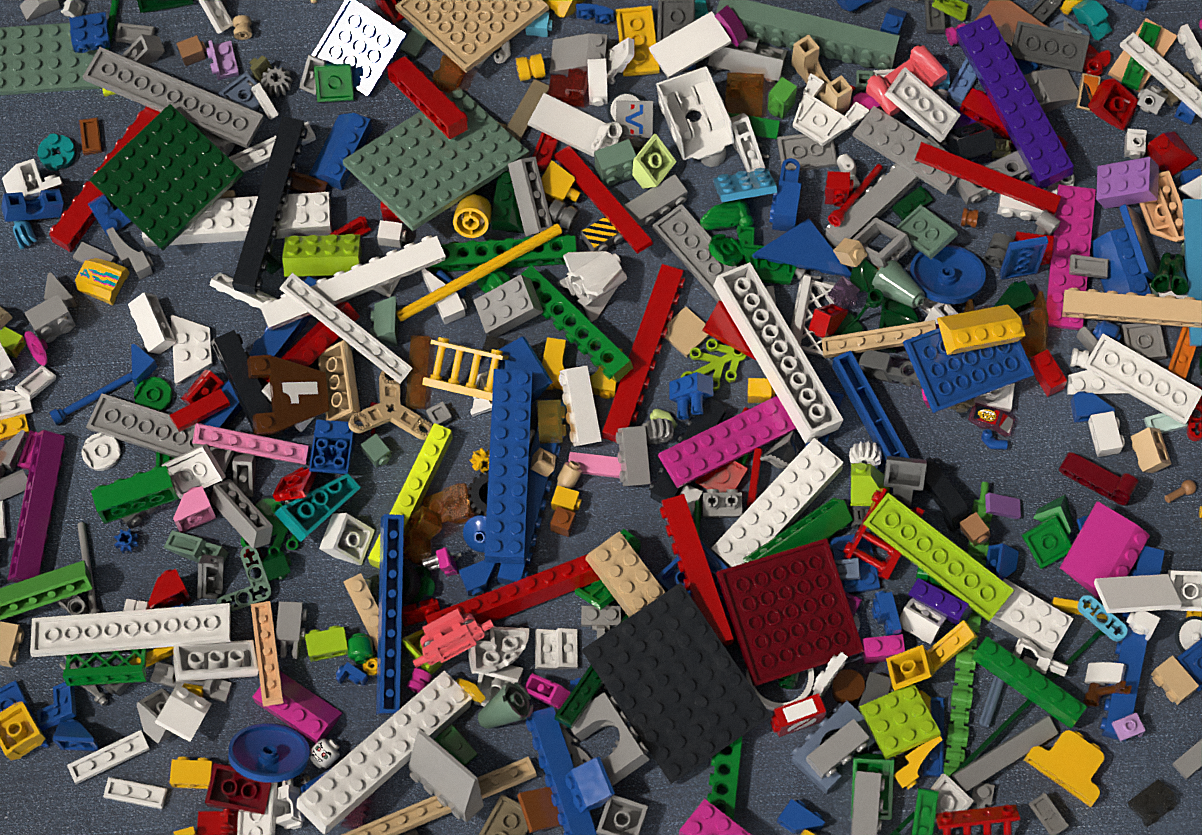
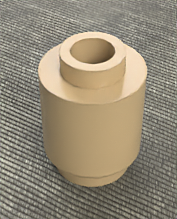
(569, 474)

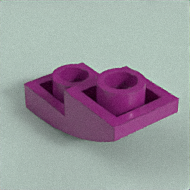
(733, 25)

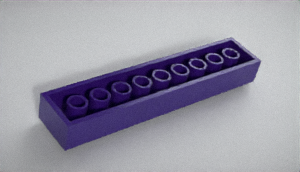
(1014, 102)

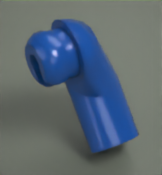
(988, 438)

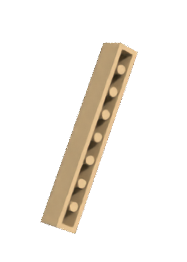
(1132, 308)

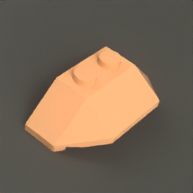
(1165, 215)

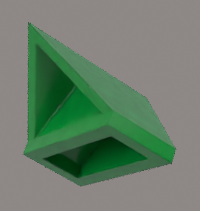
(1059, 508)

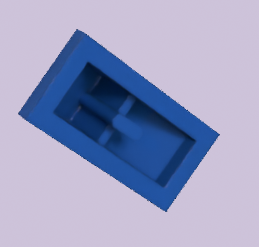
(142, 364)

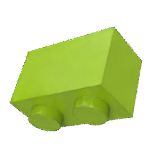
(326, 643)

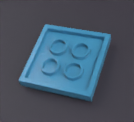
(744, 184)

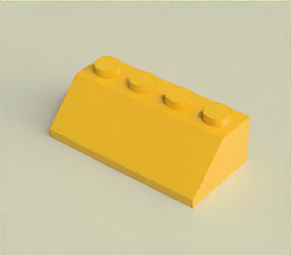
(980, 329)

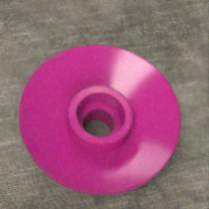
(36, 347)

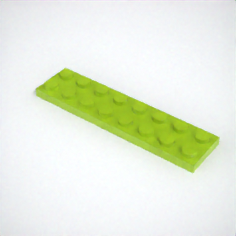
(938, 557)

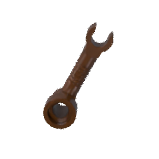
(1095, 692)

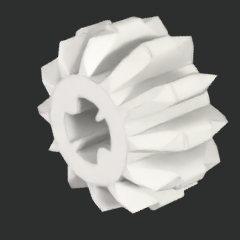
(866, 453)

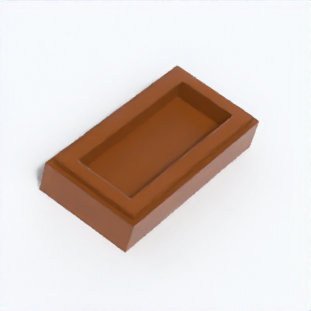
(90, 136)

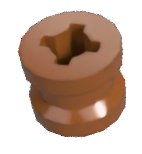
(969, 217)

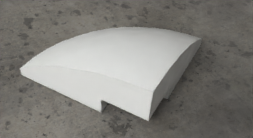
(497, 649)

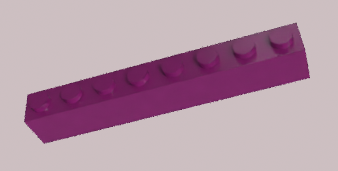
(37, 506)

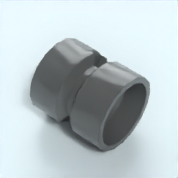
(563, 215)
(996, 252)

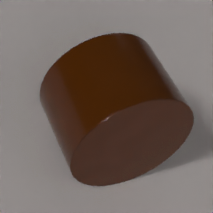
(848, 687)

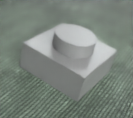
(439, 414)

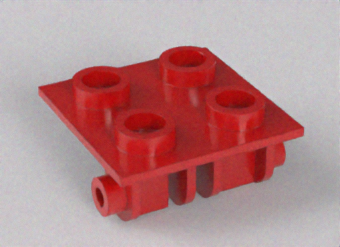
(217, 822)

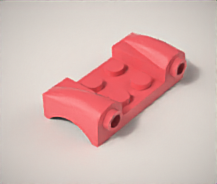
(921, 64)

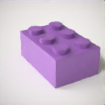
(1127, 182)

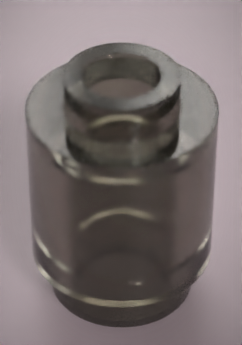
(635, 140)

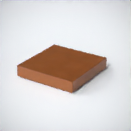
(538, 809)

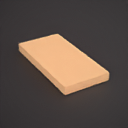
(1162, 45)

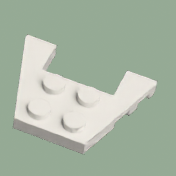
(821, 121)

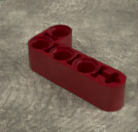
(1098, 479)

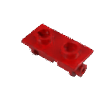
(357, 227)
(413, 615)

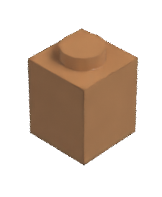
(191, 50)
(975, 529)

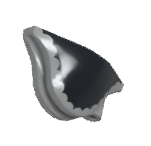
(783, 452)

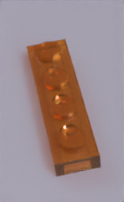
(419, 362)

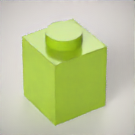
(11, 342)

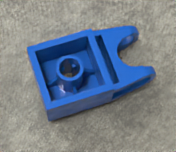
(786, 200)

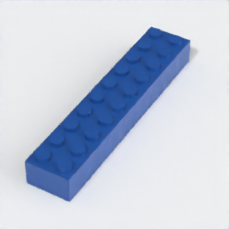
(508, 466)

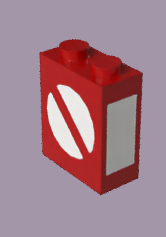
(798, 715)

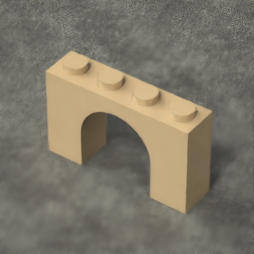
(805, 61)

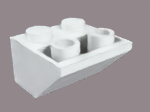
(24, 178)

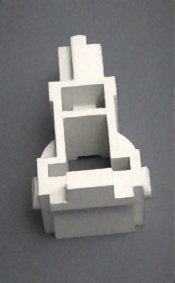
(1045, 659)
(288, 794)

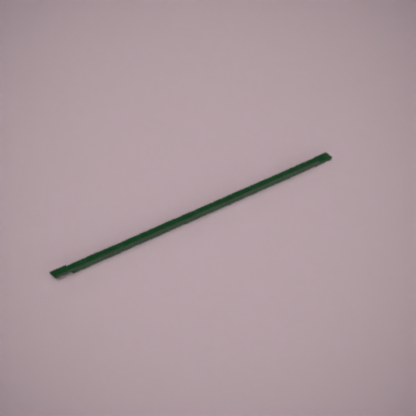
(1007, 722)

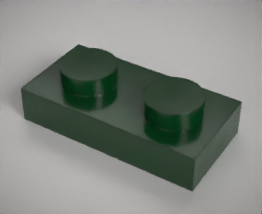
(911, 202)

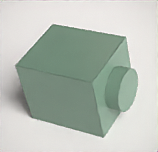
(376, 451)

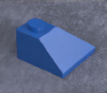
(73, 736)

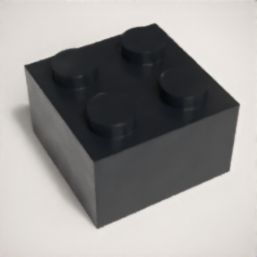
(971, 140)

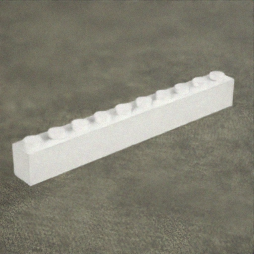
(358, 280)

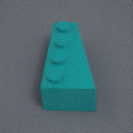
(308, 513)

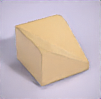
(543, 462)

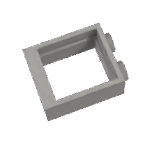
(898, 246)

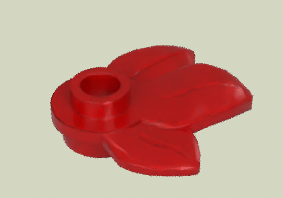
(1096, 60)

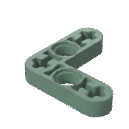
(255, 583)

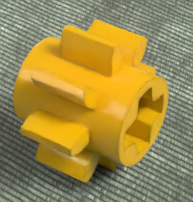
(480, 460)

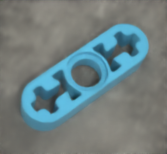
(1102, 626)

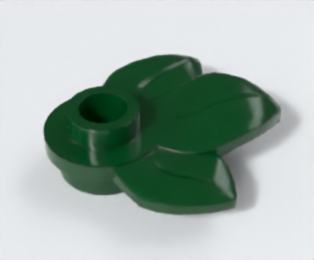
(427, 584)

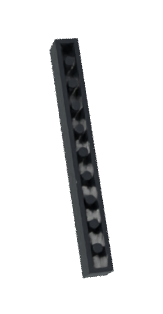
(269, 206)

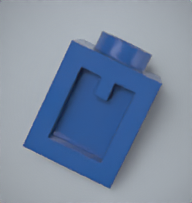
(355, 675)

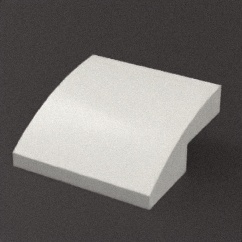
(556, 649)

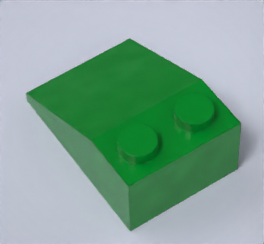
(876, 764)

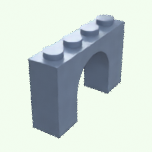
(842, 715)

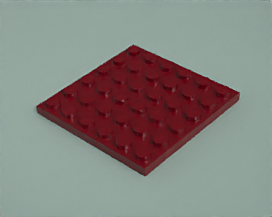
(789, 611)

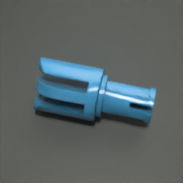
(23, 233)

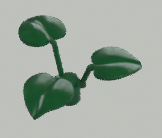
(896, 314)

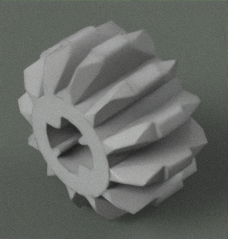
(280, 75)
(659, 431)

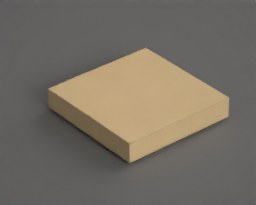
(686, 331)

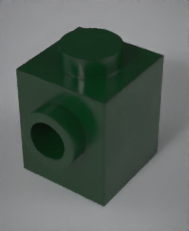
(276, 565)

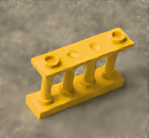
(453, 382)

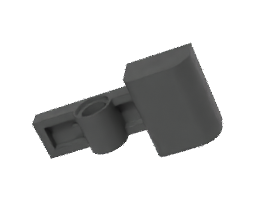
(881, 367)
(904, 477)

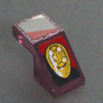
(990, 417)

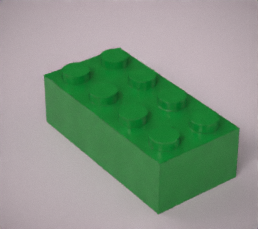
(134, 494)

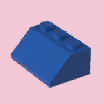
(524, 358)

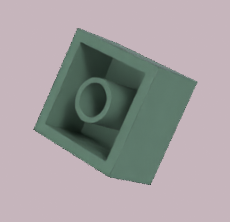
(614, 162)

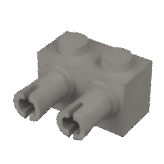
(722, 504)

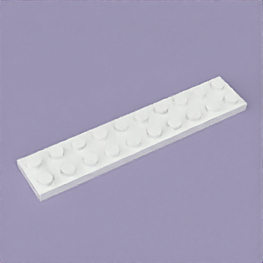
(130, 630)

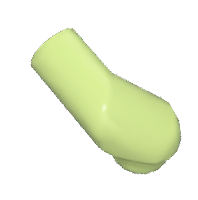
(658, 413)

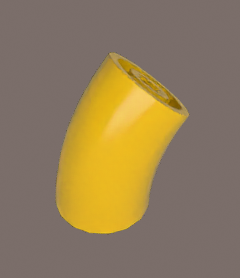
(472, 216)

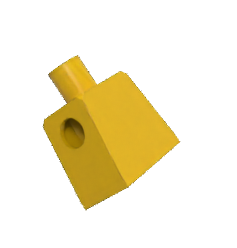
(558, 184)

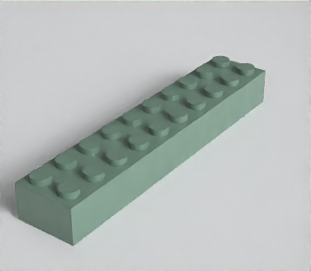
(833, 37)

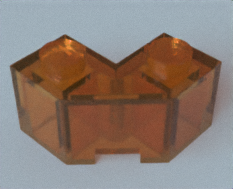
(424, 526)

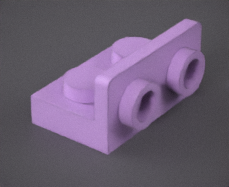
(224, 60)

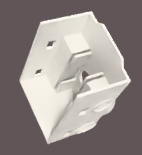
(698, 93)

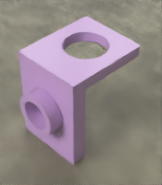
(1128, 727)

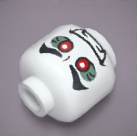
(324, 753)

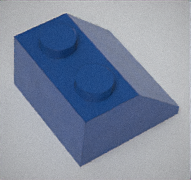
(589, 785)

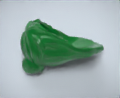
(727, 215)

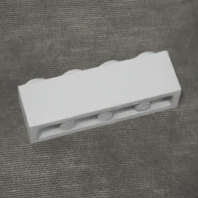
(580, 406)

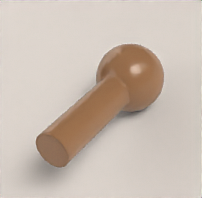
(1187, 487)

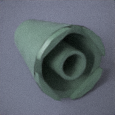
(898, 285)
(506, 707)

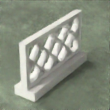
(801, 310)

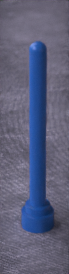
(59, 415)

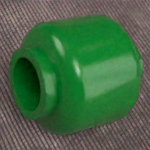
(360, 648)

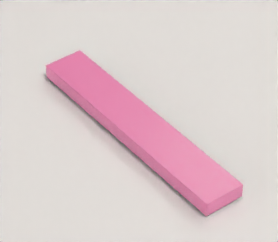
(250, 444)

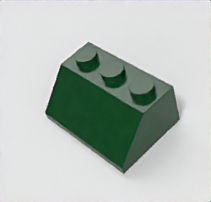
(505, 208)

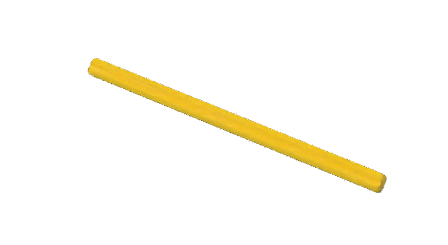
(478, 272)

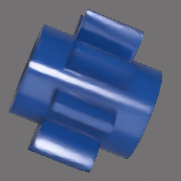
(126, 546)

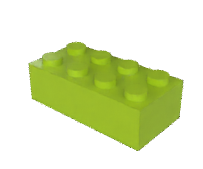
(320, 254)

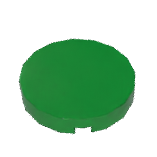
(725, 250)
(153, 394)

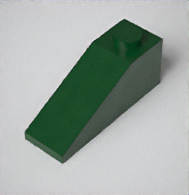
(1017, 296)

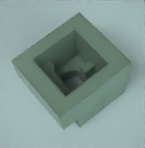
(862, 77)

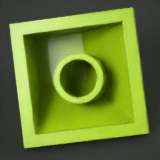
(864, 482)

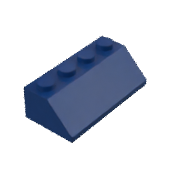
(344, 139)
(1123, 267)

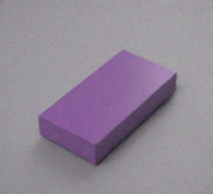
(1002, 506)

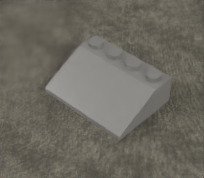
(445, 777)

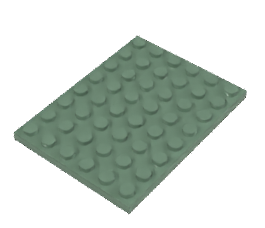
(424, 172)

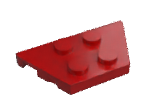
(294, 485)

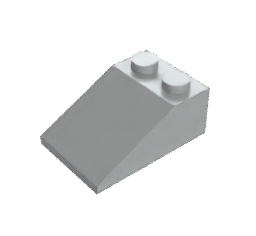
(575, 51)
(1052, 88)

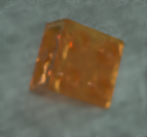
(744, 93)

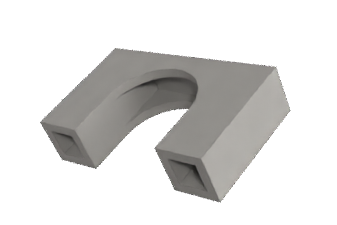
(629, 752)

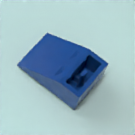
(332, 447)

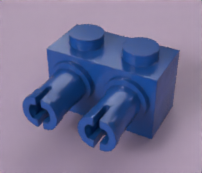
(690, 390)

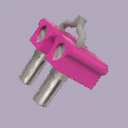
(444, 560)

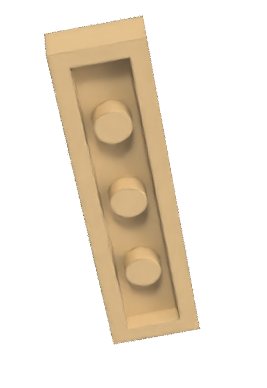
(364, 604)

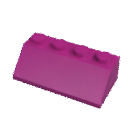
(302, 710)

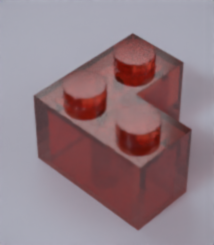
(570, 89)

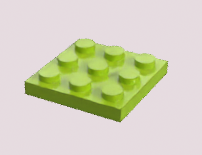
(899, 721)

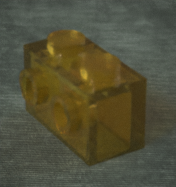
(550, 421)

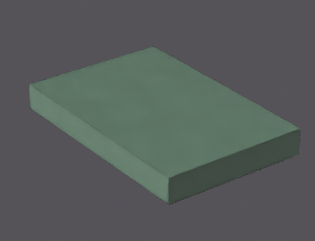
(927, 231)

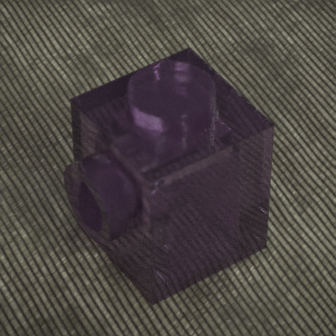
(844, 293)

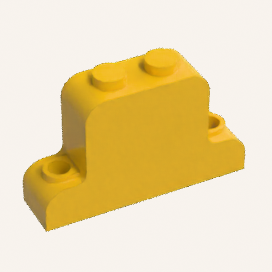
(1070, 764)

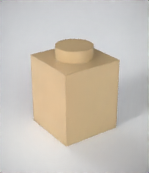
(850, 252)

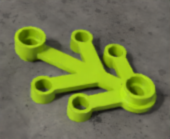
(717, 362)

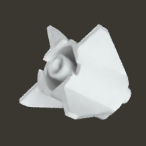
(593, 279)

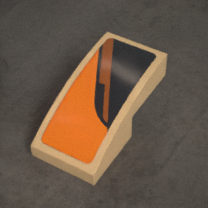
(1086, 90)

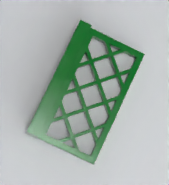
(105, 674)

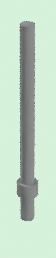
(86, 557)

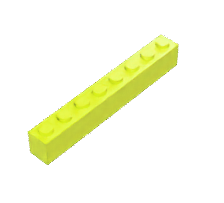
(418, 480)

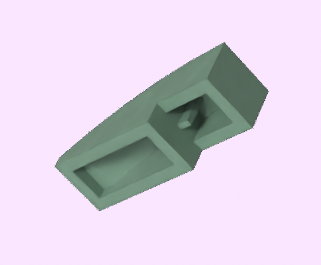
(192, 547)

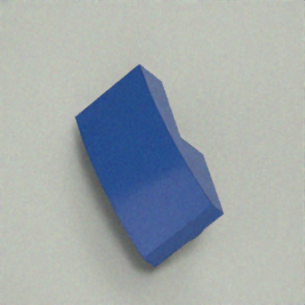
(602, 14)

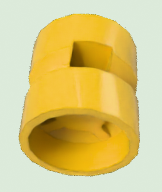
(529, 67)

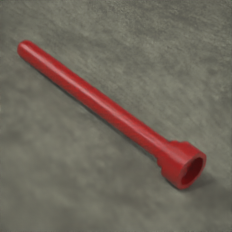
(837, 216)

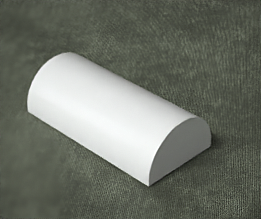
(215, 661)

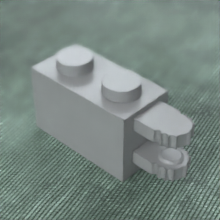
(290, 626)

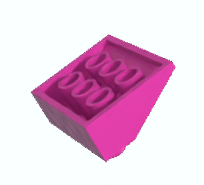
(1104, 548)

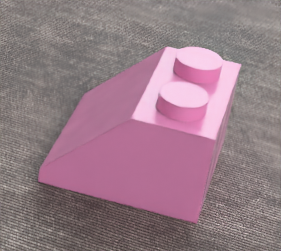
(193, 510)

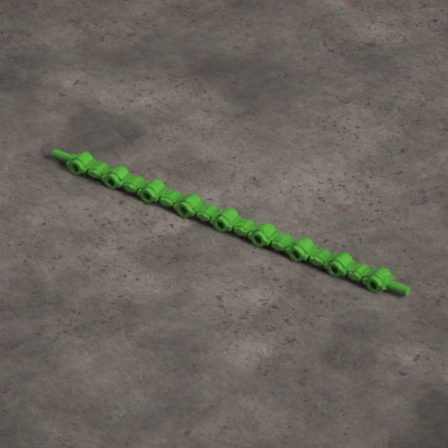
(962, 695)

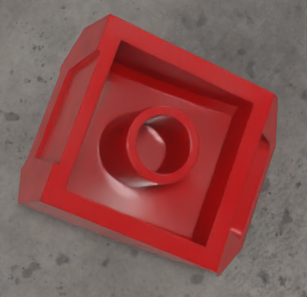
(1113, 103)

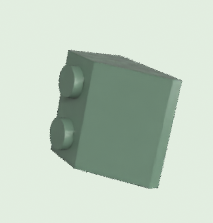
(385, 322)

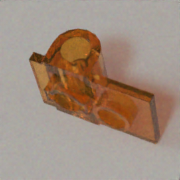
(445, 504)

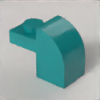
(1094, 15)

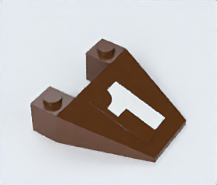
(295, 393)

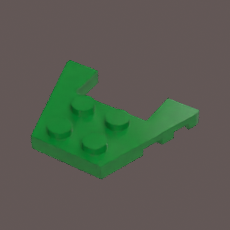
(767, 271)

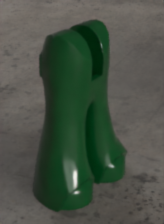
(1176, 267)

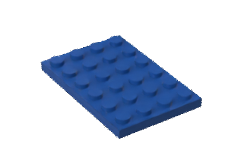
(963, 375)

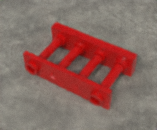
(885, 567)
(979, 816)

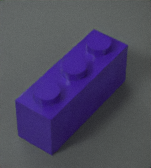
(940, 601)

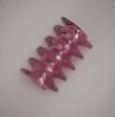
(354, 818)

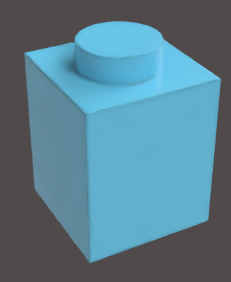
(540, 26)

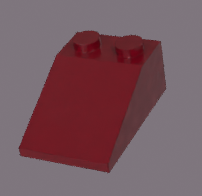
(235, 792)

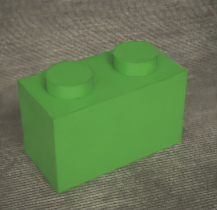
(781, 98)

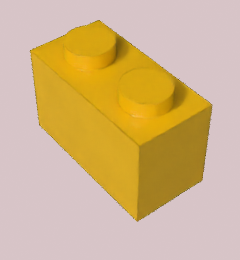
(190, 773)

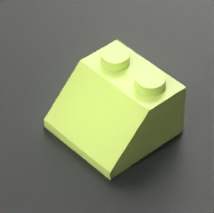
(652, 163)

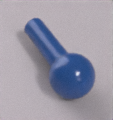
(446, 279)

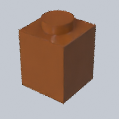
(562, 521)

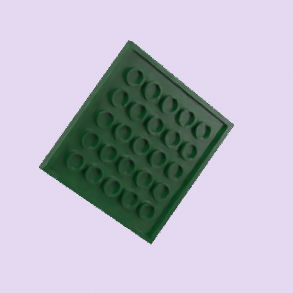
(166, 177)

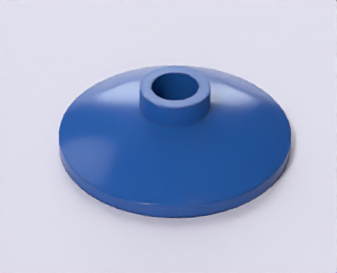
(475, 526)

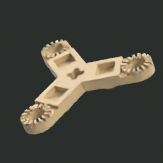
(379, 414)

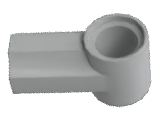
(1046, 224)

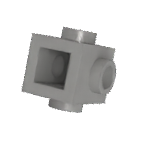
(1158, 99)

